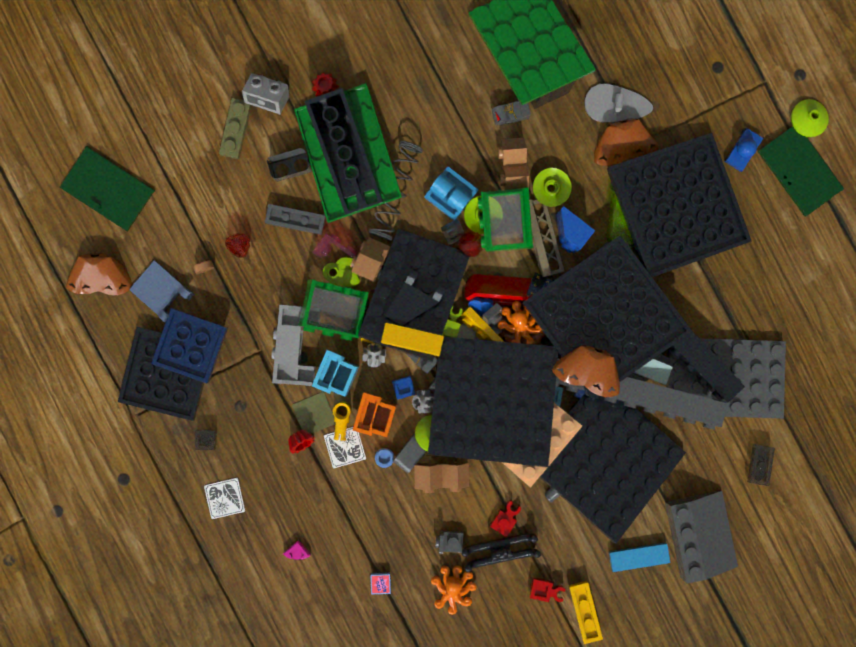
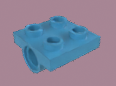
(450, 193)

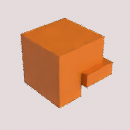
(374, 415)

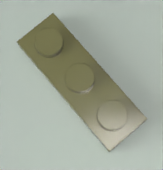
(235, 129)

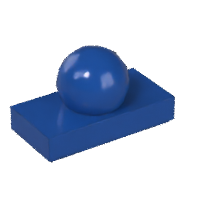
(743, 149)

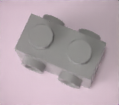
(265, 93)

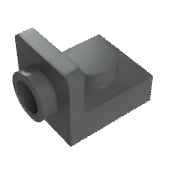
(493, 316)
(449, 541)

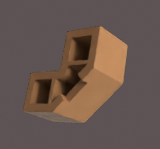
(514, 163)
(370, 259)
(435, 476)

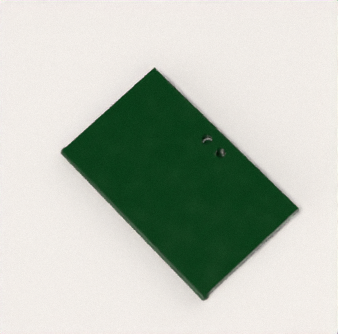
(802, 167)
(103, 183)

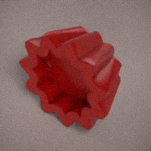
(324, 84)
(300, 441)

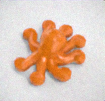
(520, 322)
(453, 588)

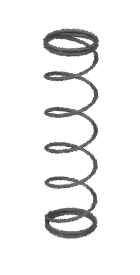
(404, 144)

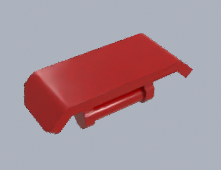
(500, 289)

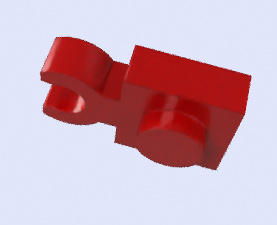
(504, 521)
(543, 590)

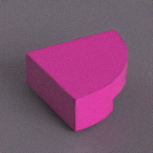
(297, 551)

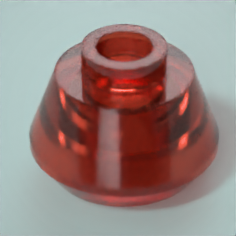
(238, 244)
(470, 244)

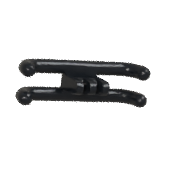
(500, 551)

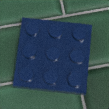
(189, 345)

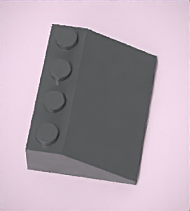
(701, 536)

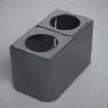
(283, 159)

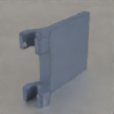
(159, 289)

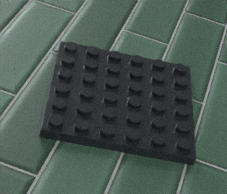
(679, 205)
(609, 306)
(494, 401)
(611, 464)

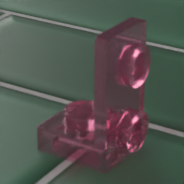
(324, 248)

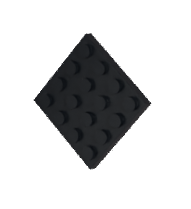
(154, 386)

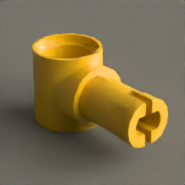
(341, 421)

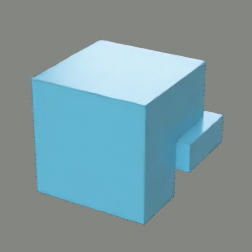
(335, 374)

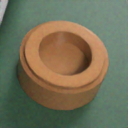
(203, 266)

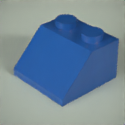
(572, 231)

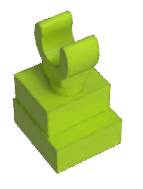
(452, 328)

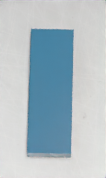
(639, 557)

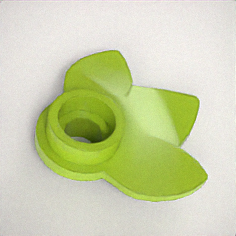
(344, 274)

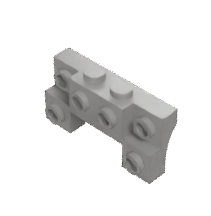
(289, 348)

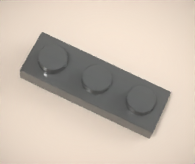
(295, 219)

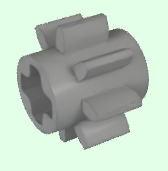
(374, 355)
(423, 401)

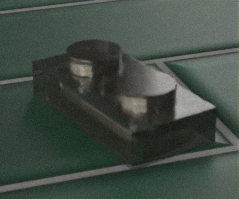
(761, 465)

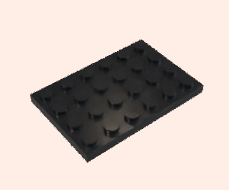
(436, 266)

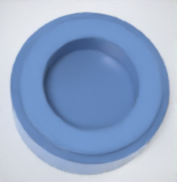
(384, 457)

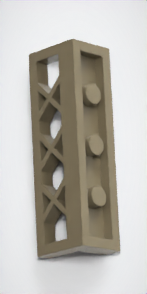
(538, 246)

